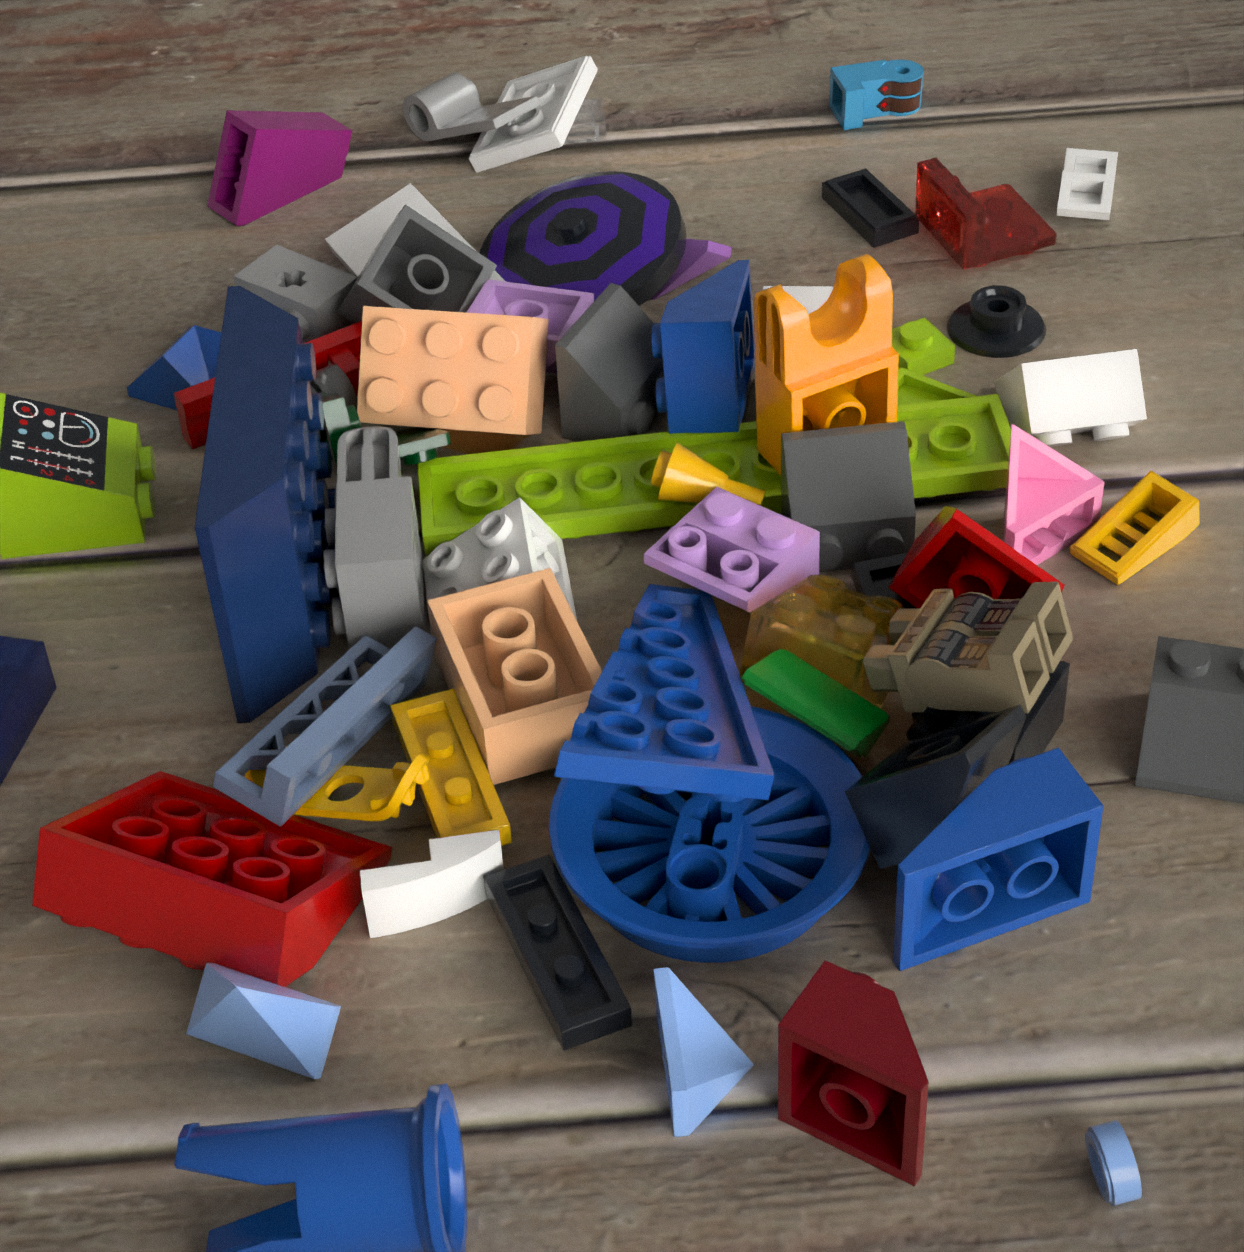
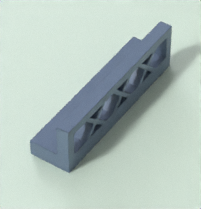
(328, 736)

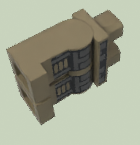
(972, 650)

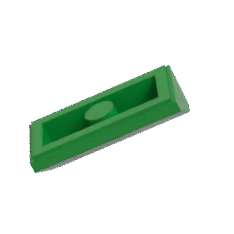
(818, 701)

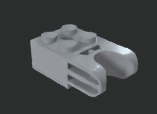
(375, 541)

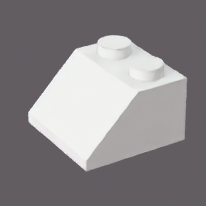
(1075, 396)

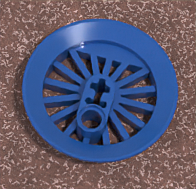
(709, 848)

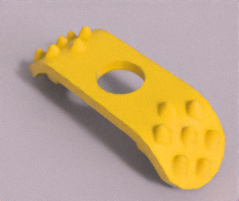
(377, 801)

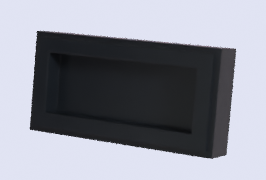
(870, 208)

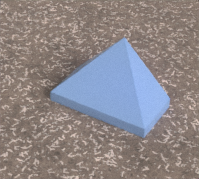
(263, 1020)
(696, 1054)

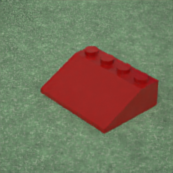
(203, 877)

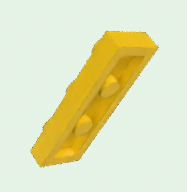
(459, 788)

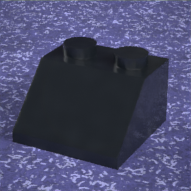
(927, 780)

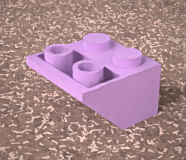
(737, 550)

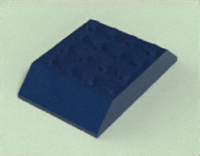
(265, 506)

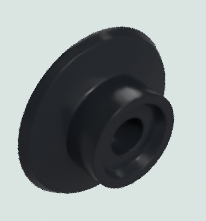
(996, 324)

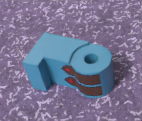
(875, 90)

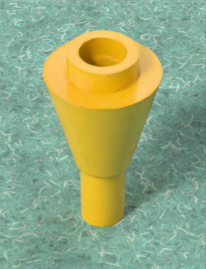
(690, 478)

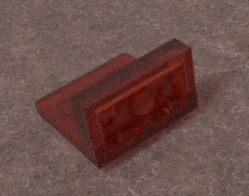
(977, 224)

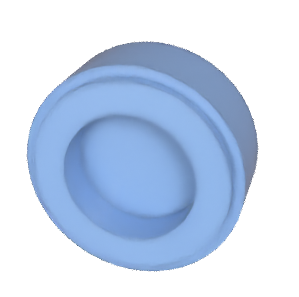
(1113, 1163)

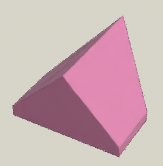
(1046, 499)

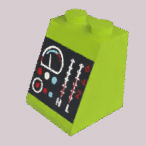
(70, 480)

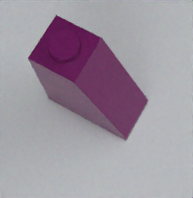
(274, 160)

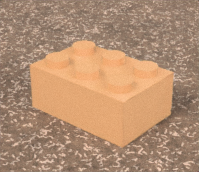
(452, 370)
(515, 669)

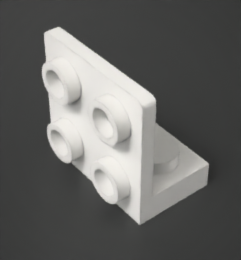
(497, 549)

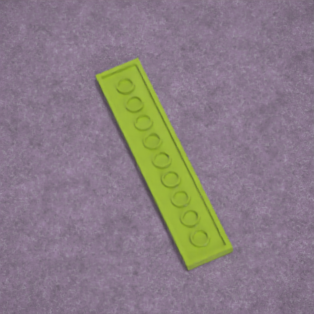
(607, 481)

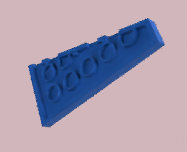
(671, 708)

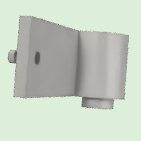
(453, 109)

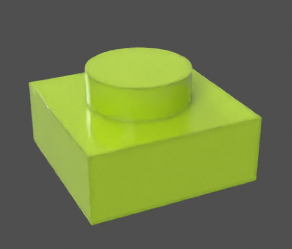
(922, 347)

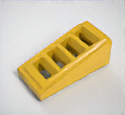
(1150, 494)

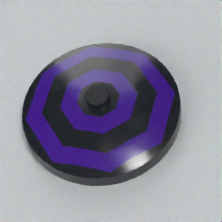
(591, 235)

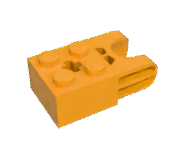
(825, 364)

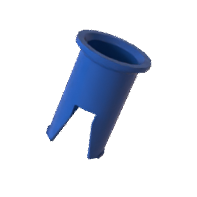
(358, 1177)

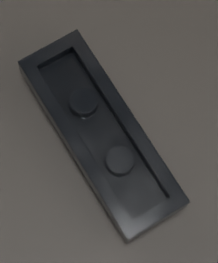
(557, 952)

